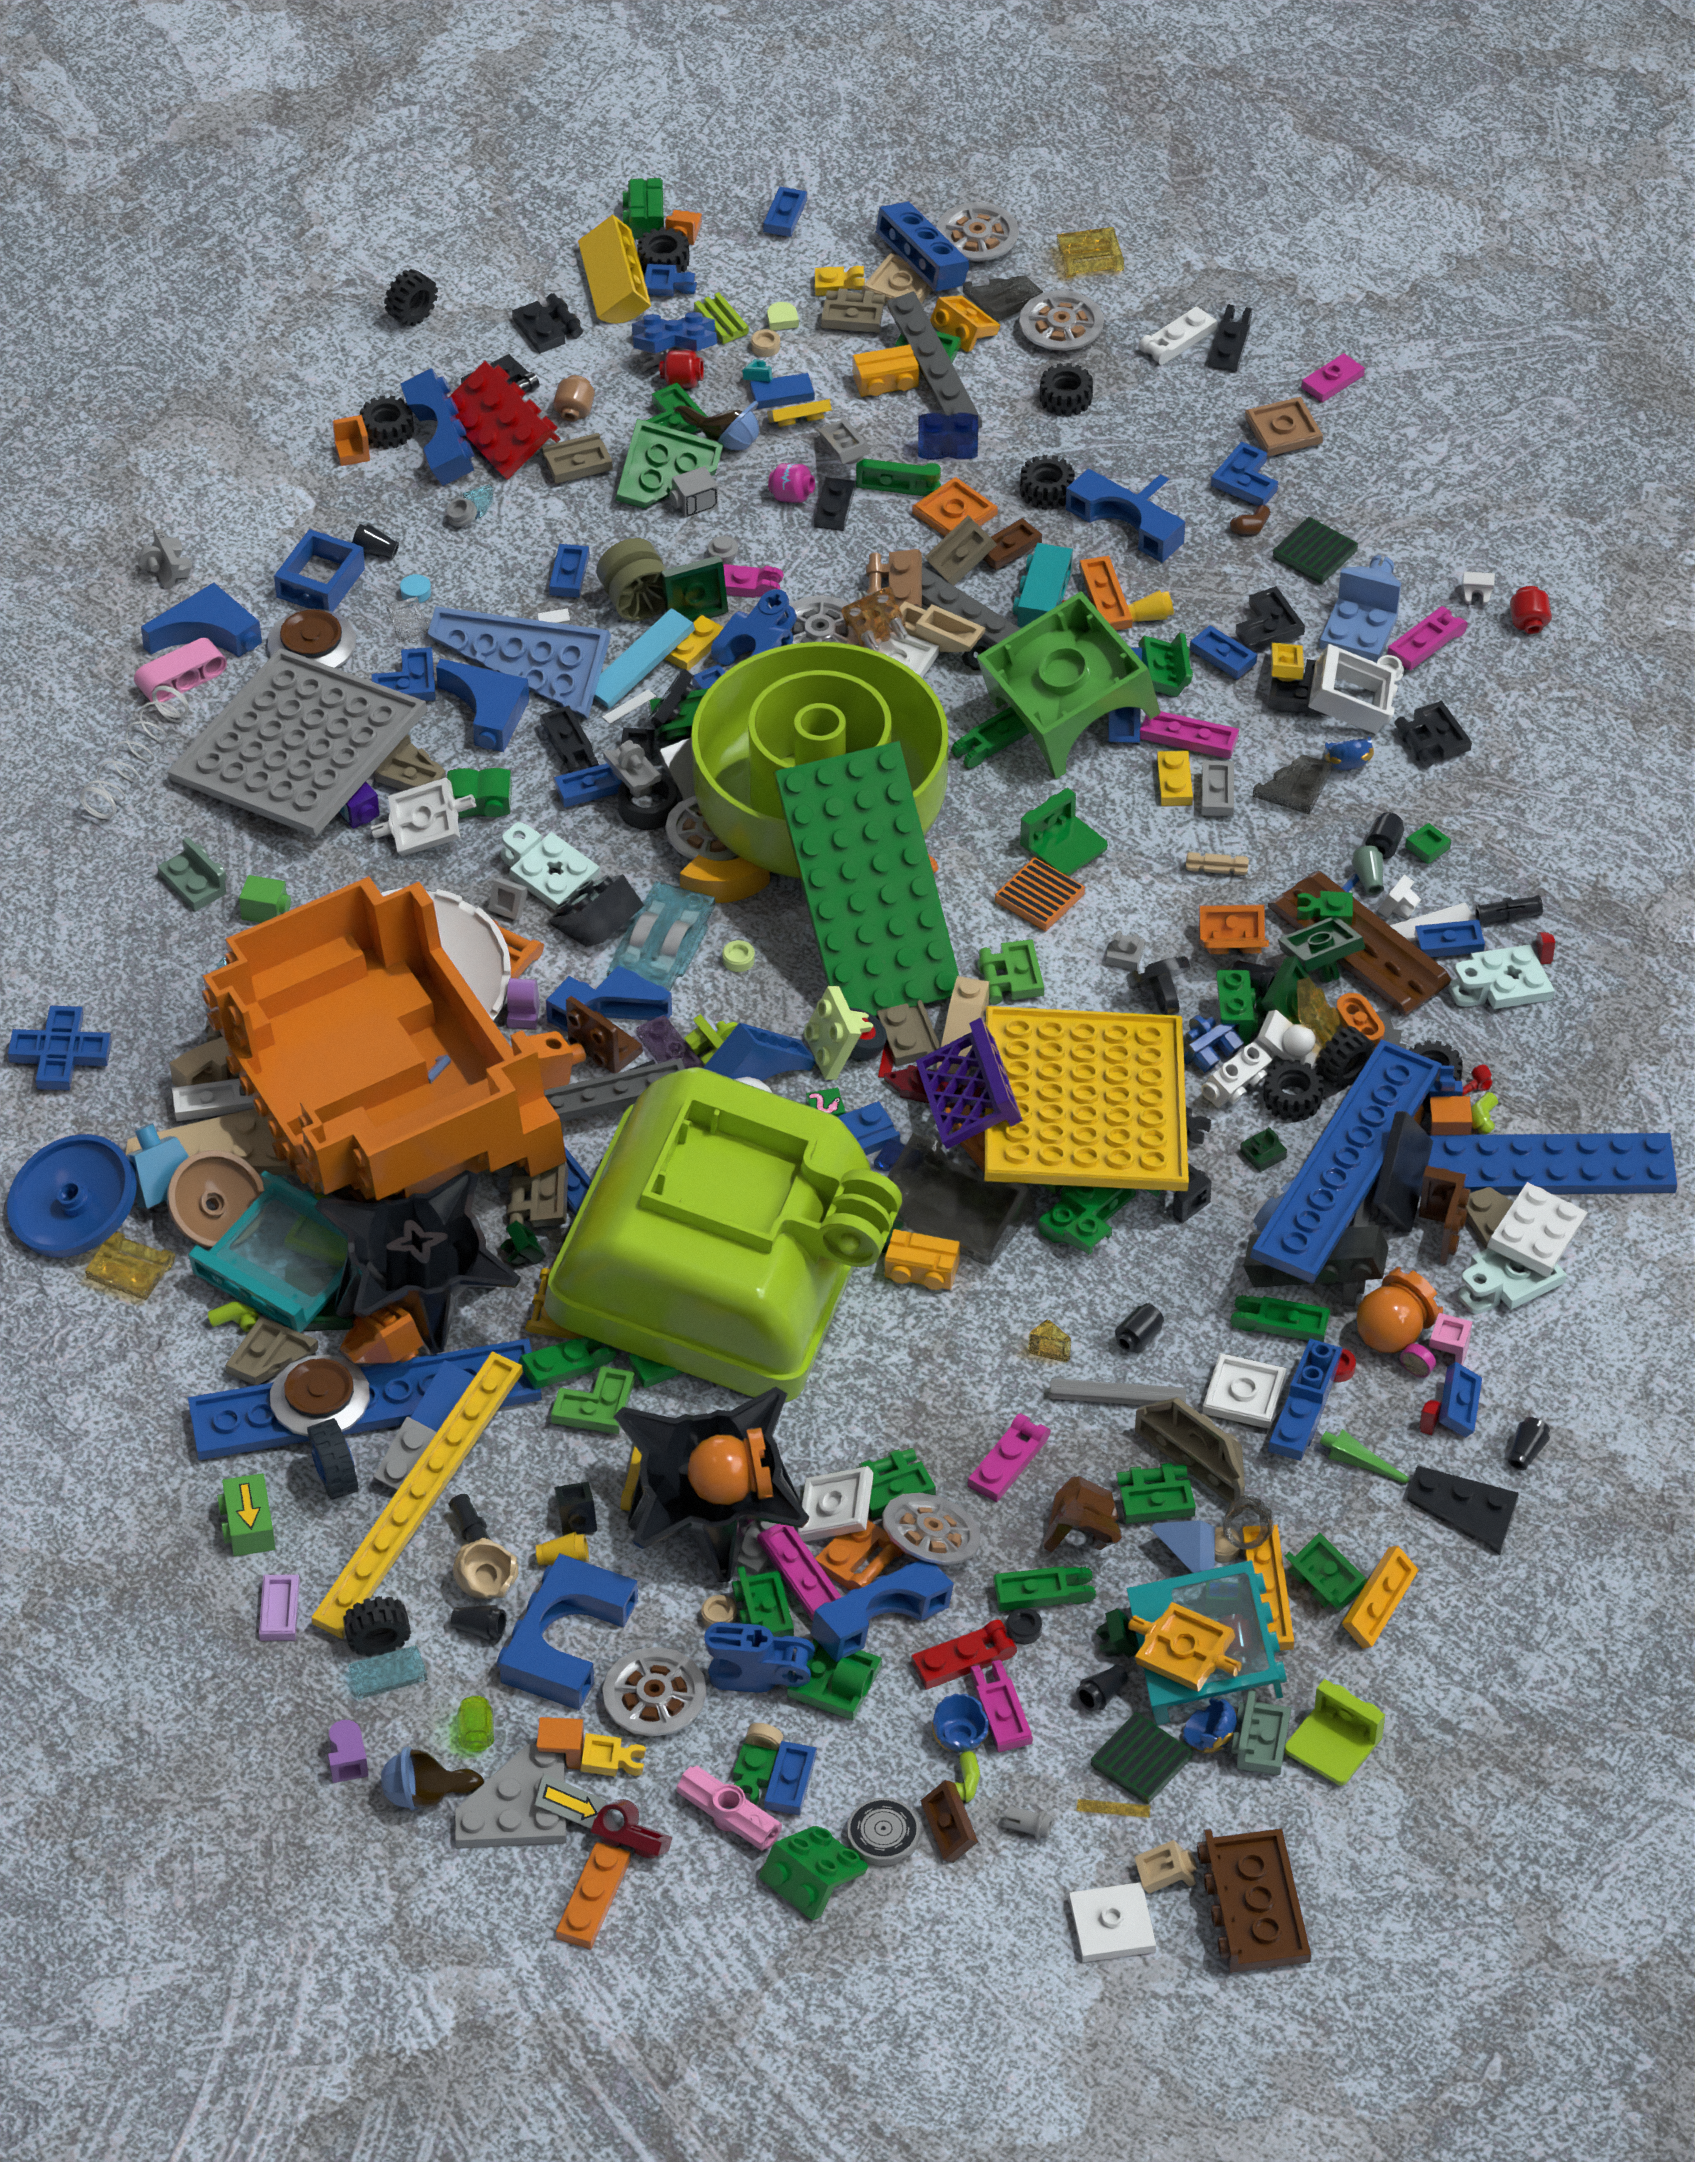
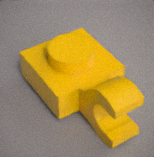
(834, 278)

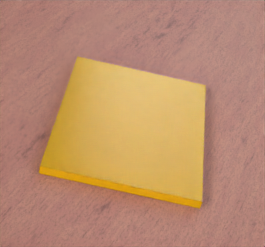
(1094, 1099)

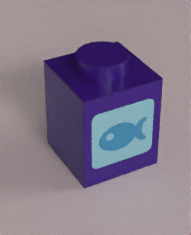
(361, 807)

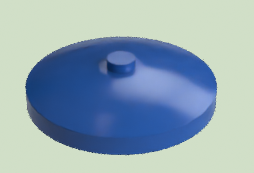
(71, 1195)

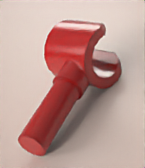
(1482, 1080)

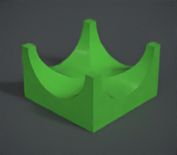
(1065, 676)

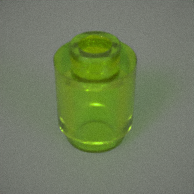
(475, 1724)

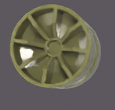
(633, 578)

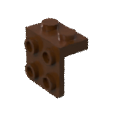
(1445, 1201)

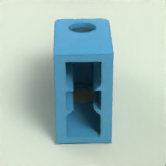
(155, 1165)

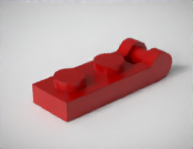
(957, 1656)

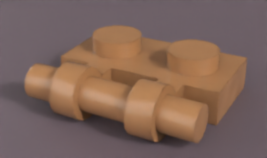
(903, 573)

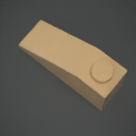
(966, 1005)

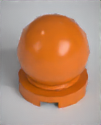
(1397, 1312)
(728, 1468)

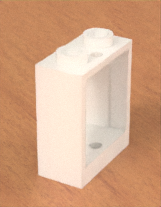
(1361, 672)

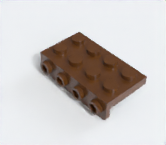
(1253, 1900)

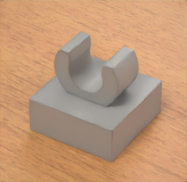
(507, 898)
(1125, 951)

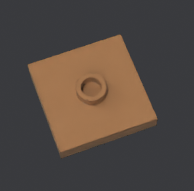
(1283, 426)

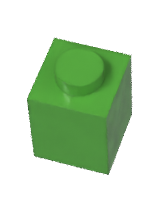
(263, 899)

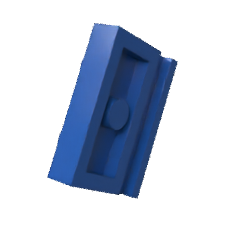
(870, 1127)

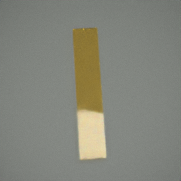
(1113, 1808)

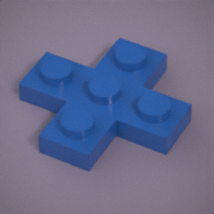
(658, 334)
(59, 1047)

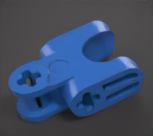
(757, 631)
(753, 1659)

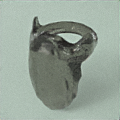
(1255, 1506)

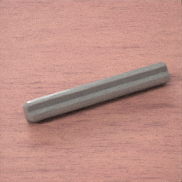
(1113, 1392)

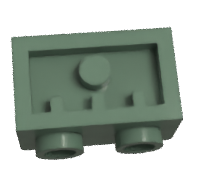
(194, 876)

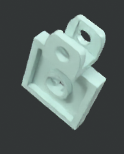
(534, 859)
(1489, 980)
(1494, 1279)

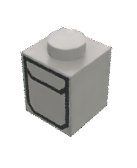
(694, 492)

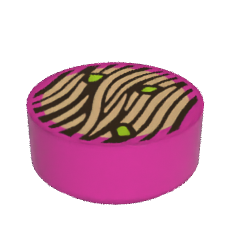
(1418, 1360)

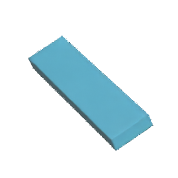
(642, 657)

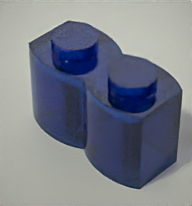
(948, 436)

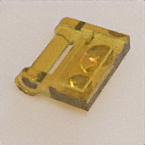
(1089, 245)
(1315, 1011)
(126, 1272)

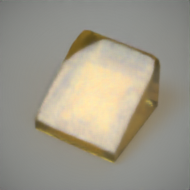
(1050, 1342)

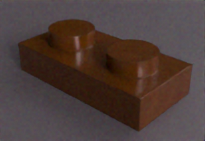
(1012, 543)
(949, 1821)

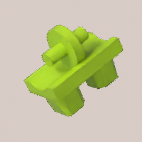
(705, 1036)

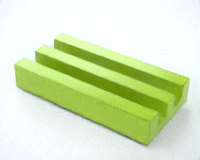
(726, 317)

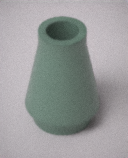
(1369, 868)

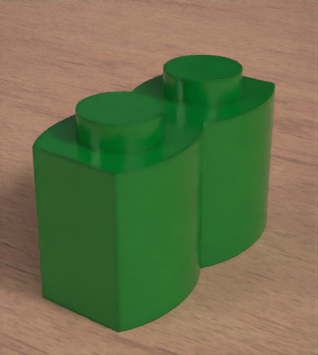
(489, 787)

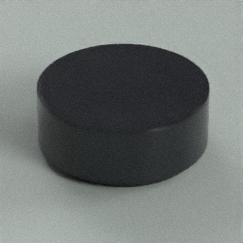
(1024, 1626)

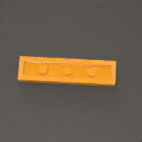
(1269, 1561)

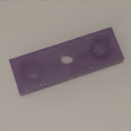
(666, 1043)

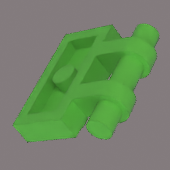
(1021, 969)

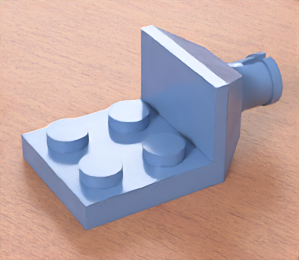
(1364, 610)

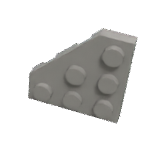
(505, 1807)

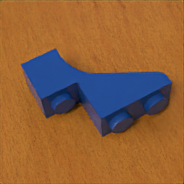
(619, 996)

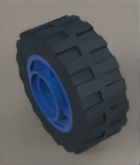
(332, 1459)

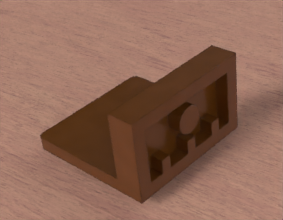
(600, 1038)

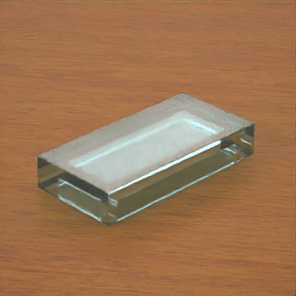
(387, 1672)

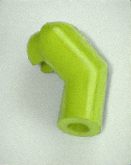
(1481, 1115)
(236, 1312)
(970, 1775)

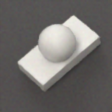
(1288, 1040)

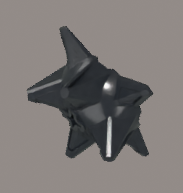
(415, 1255)
(668, 1503)

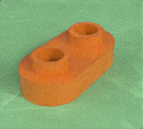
(1364, 1016)

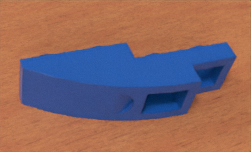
(1305, 1400)

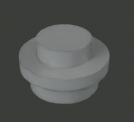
(461, 512)
(724, 547)

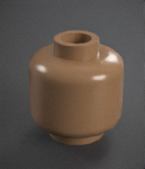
(574, 398)

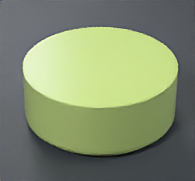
(738, 956)

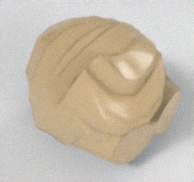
(485, 1569)

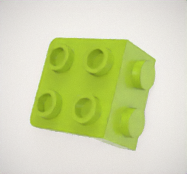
(1337, 1733)

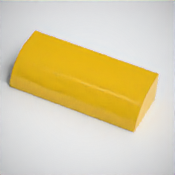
(614, 272)

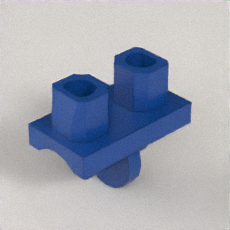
(1207, 1038)

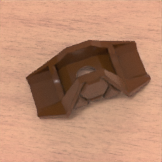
(1083, 1507)

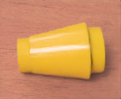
(1152, 607)
(569, 1545)

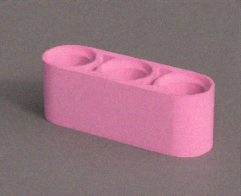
(181, 669)

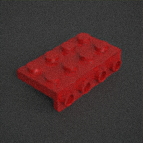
(500, 419)

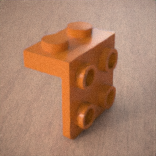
(1232, 927)

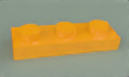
(1380, 1597)

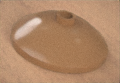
(214, 1178)

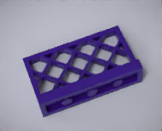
(989, 1075)

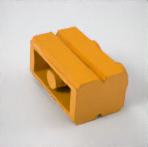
(885, 371)
(922, 1260)

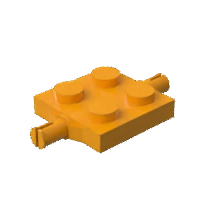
(1185, 1646)

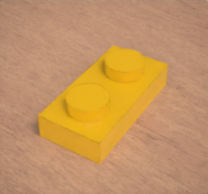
(787, 415)
(696, 645)
(1287, 661)
(1174, 778)

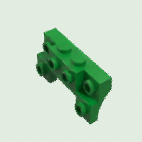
(1082, 1215)

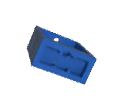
(294, 587)

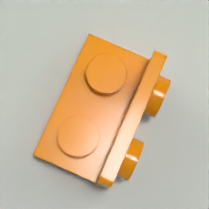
(962, 319)

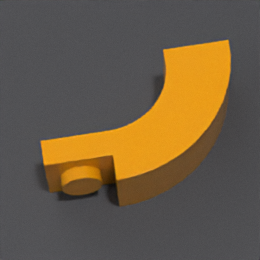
(724, 879)

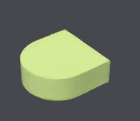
(782, 316)

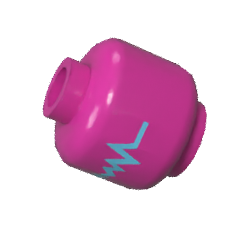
(791, 482)

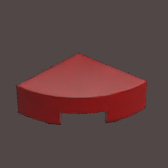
(1545, 947)
(1429, 1416)

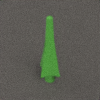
(1350, 1451)

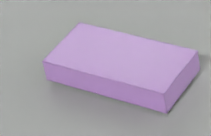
(279, 1608)

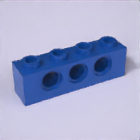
(922, 246)

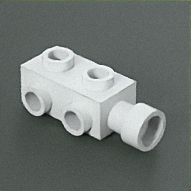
(1239, 1072)

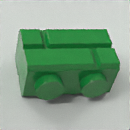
(644, 204)

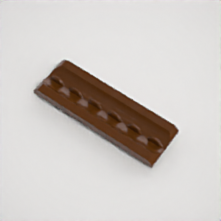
(1389, 961)

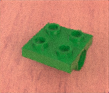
(838, 1685)

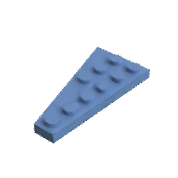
(556, 658)

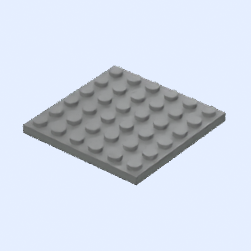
(297, 741)

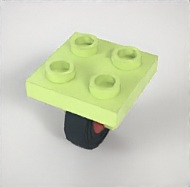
(842, 1032)

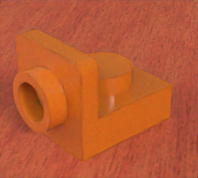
(685, 222)

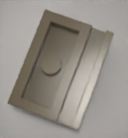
(577, 458)
(960, 550)
(908, 1032)

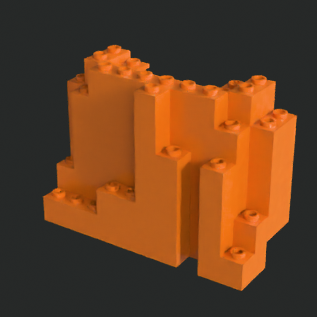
(335, 1036)

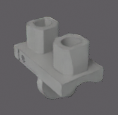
(164, 559)
(632, 768)

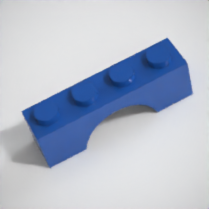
(447, 451)
(1098, 498)
(914, 1590)

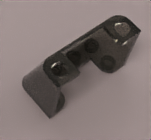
(956, 1202)

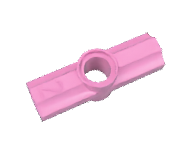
(743, 1819)

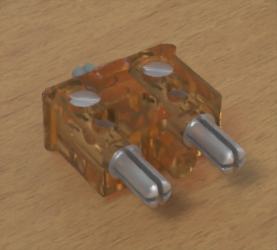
(874, 618)

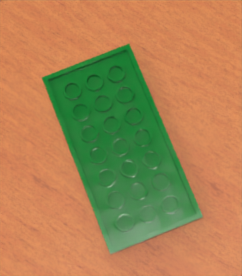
(868, 878)

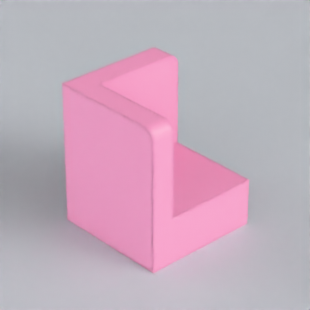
(1452, 1336)

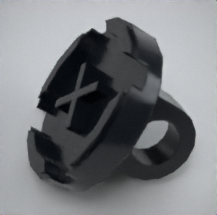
(1160, 977)

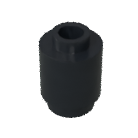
(1386, 834)
(1139, 1328)

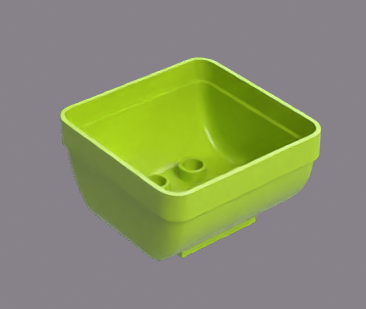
(721, 1233)

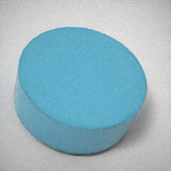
(415, 586)

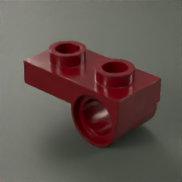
(646, 1841)

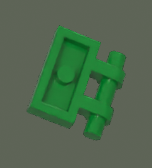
(902, 1480)
(1156, 1500)

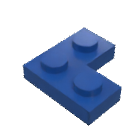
(1241, 478)
(416, 677)

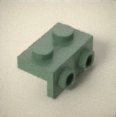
(1262, 1736)

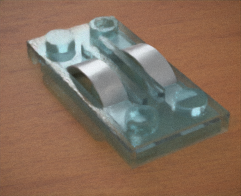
(664, 934)

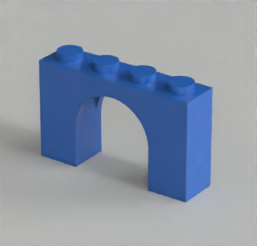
(566, 1590)

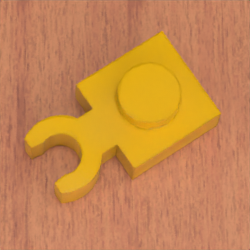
(605, 1755)

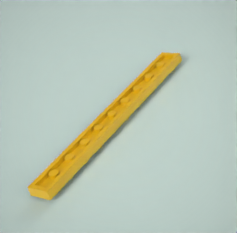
(418, 1492)

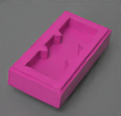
(1333, 377)

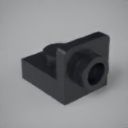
(1196, 1198)
(576, 1508)

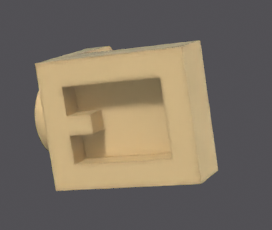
(1165, 1866)

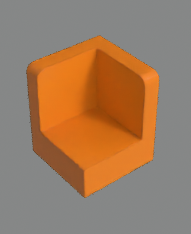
(351, 440)
(1451, 1115)
(562, 1736)

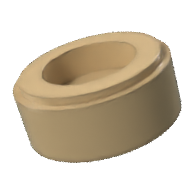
(765, 343)
(1223, 1548)
(718, 1609)
(764, 1736)

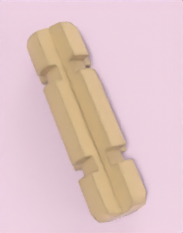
(1217, 863)

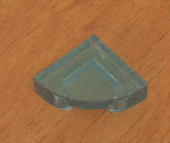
(482, 498)

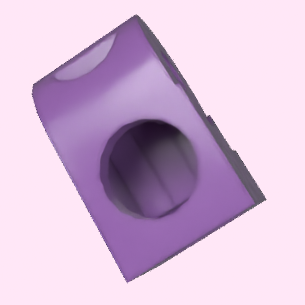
(522, 1003)
(347, 1752)

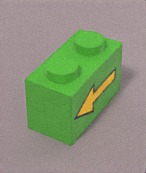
(248, 1515)

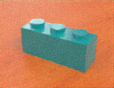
(1044, 584)

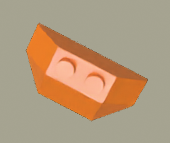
(382, 1337)

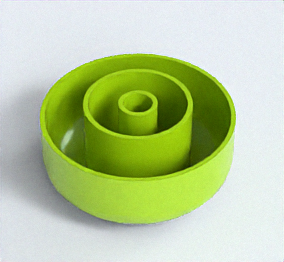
(800, 709)

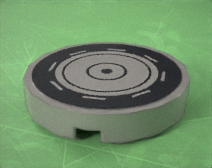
(883, 1831)

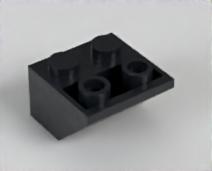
(597, 910)

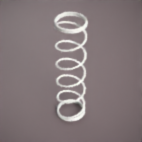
(165, 713)

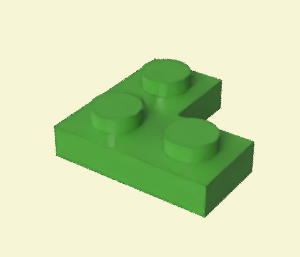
(598, 1408)

